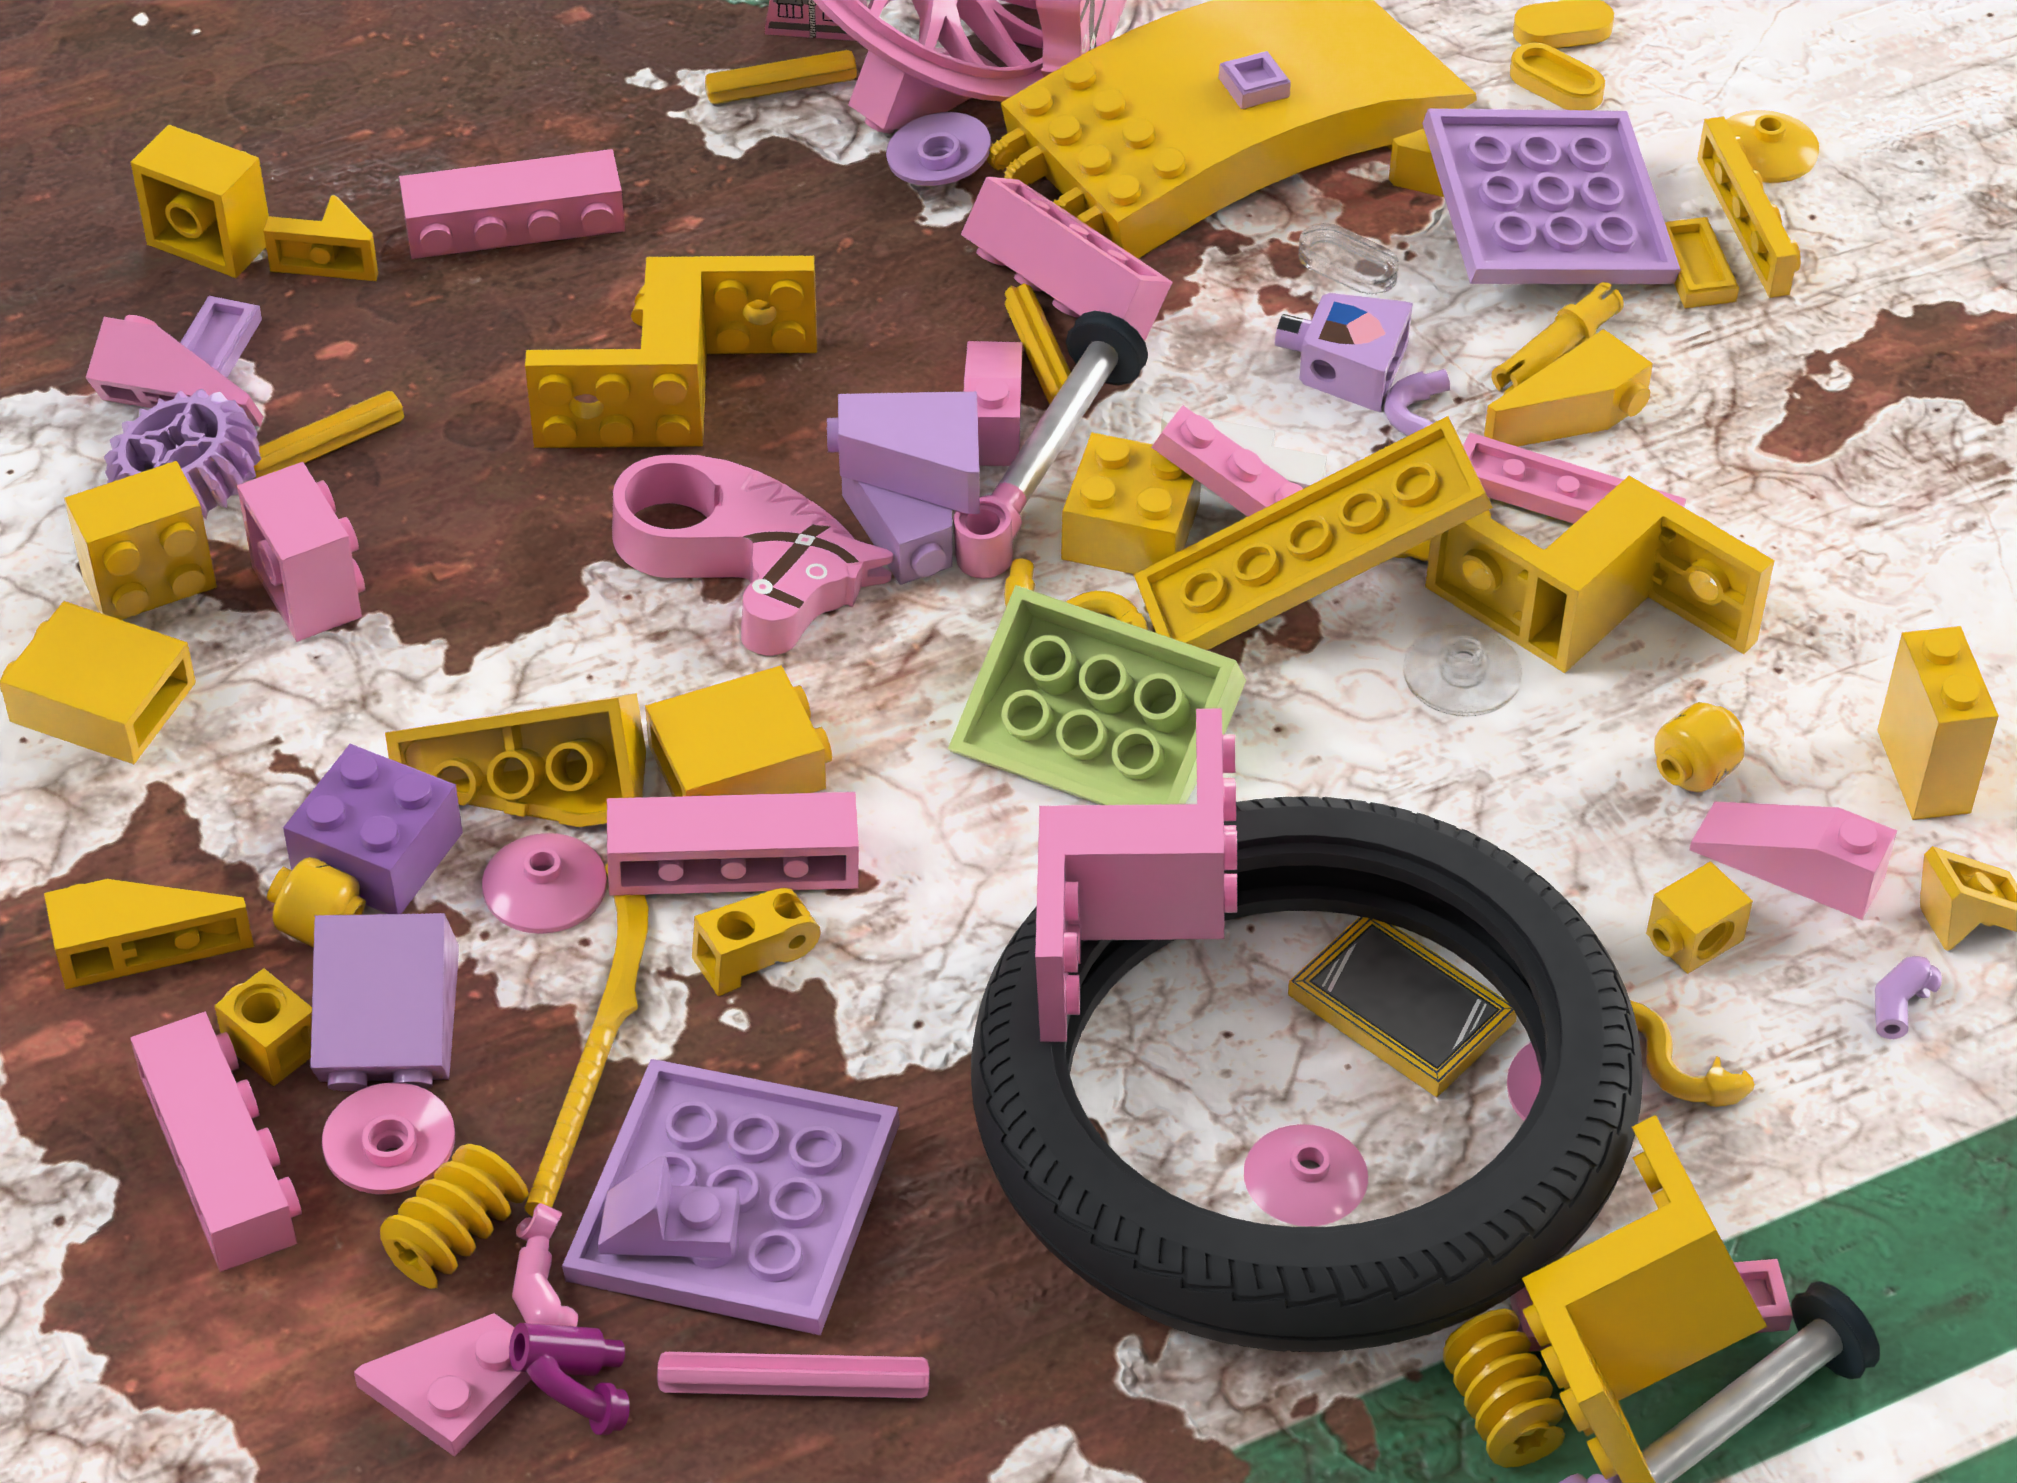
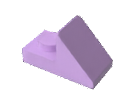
(666, 1219)

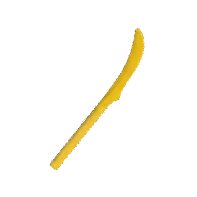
(616, 1004)

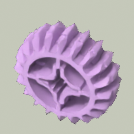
(200, 432)

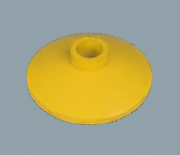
(1776, 144)

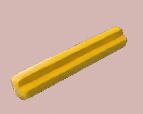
(780, 76)
(1037, 339)
(330, 433)

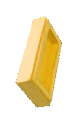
(1704, 270)

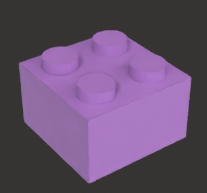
(378, 825)

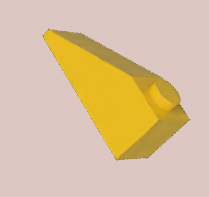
(1573, 395)
(133, 927)

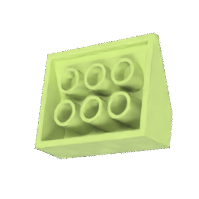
(1093, 704)

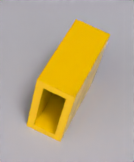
(97, 682)
(1937, 722)
(739, 739)

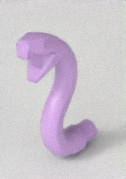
(1411, 390)

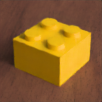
(201, 200)
(1127, 506)
(141, 541)

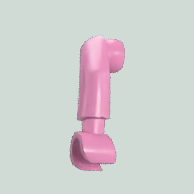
(531, 1286)

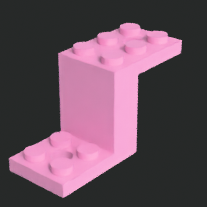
(1134, 874)

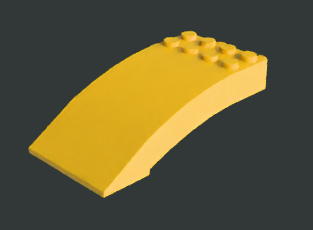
(1157, 143)

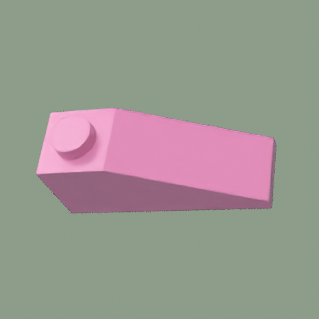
(896, 98)
(142, 363)
(996, 375)
(1801, 848)

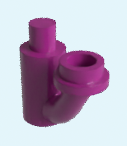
(557, 1351)

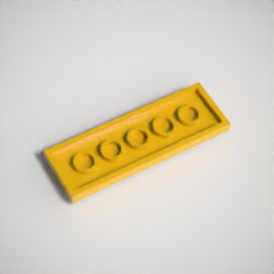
(1314, 539)

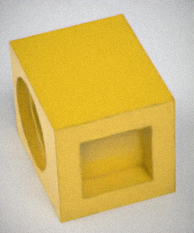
(1698, 917)
(267, 1026)

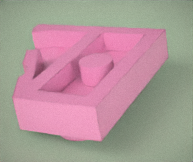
(448, 1382)

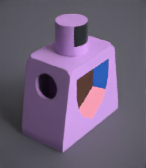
(1350, 346)

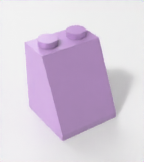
(383, 999)

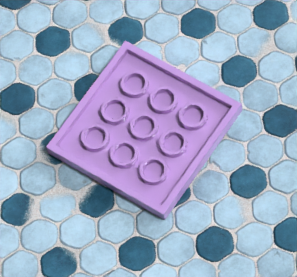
(1550, 197)
(802, 1180)

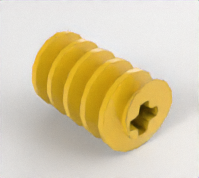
(449, 1210)
(1504, 1388)

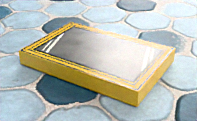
(1402, 1003)

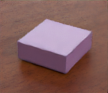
(1254, 80)

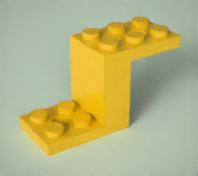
(659, 390)
(1600, 572)
(1638, 1307)

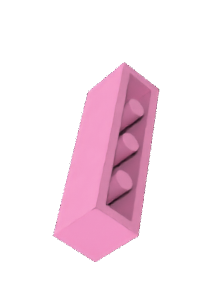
(512, 203)
(1062, 255)
(732, 843)
(215, 1140)

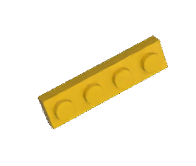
(1748, 207)

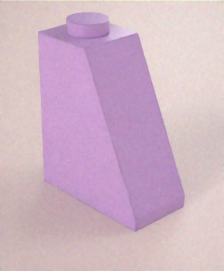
(911, 445)
(908, 527)

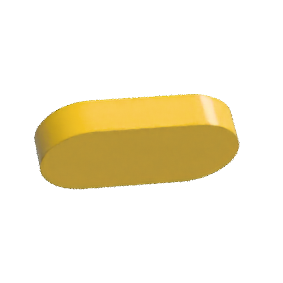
(1564, 23)
(1557, 77)

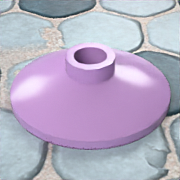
(938, 148)

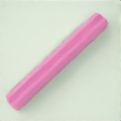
(793, 1374)

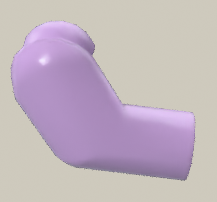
(1892, 992)

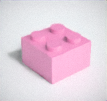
(302, 550)

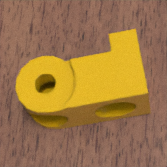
(752, 937)

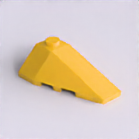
(536, 761)

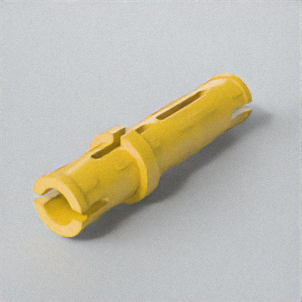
(1571, 328)

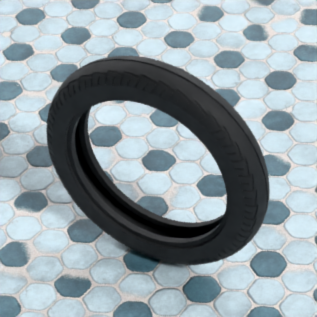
(1367, 1278)

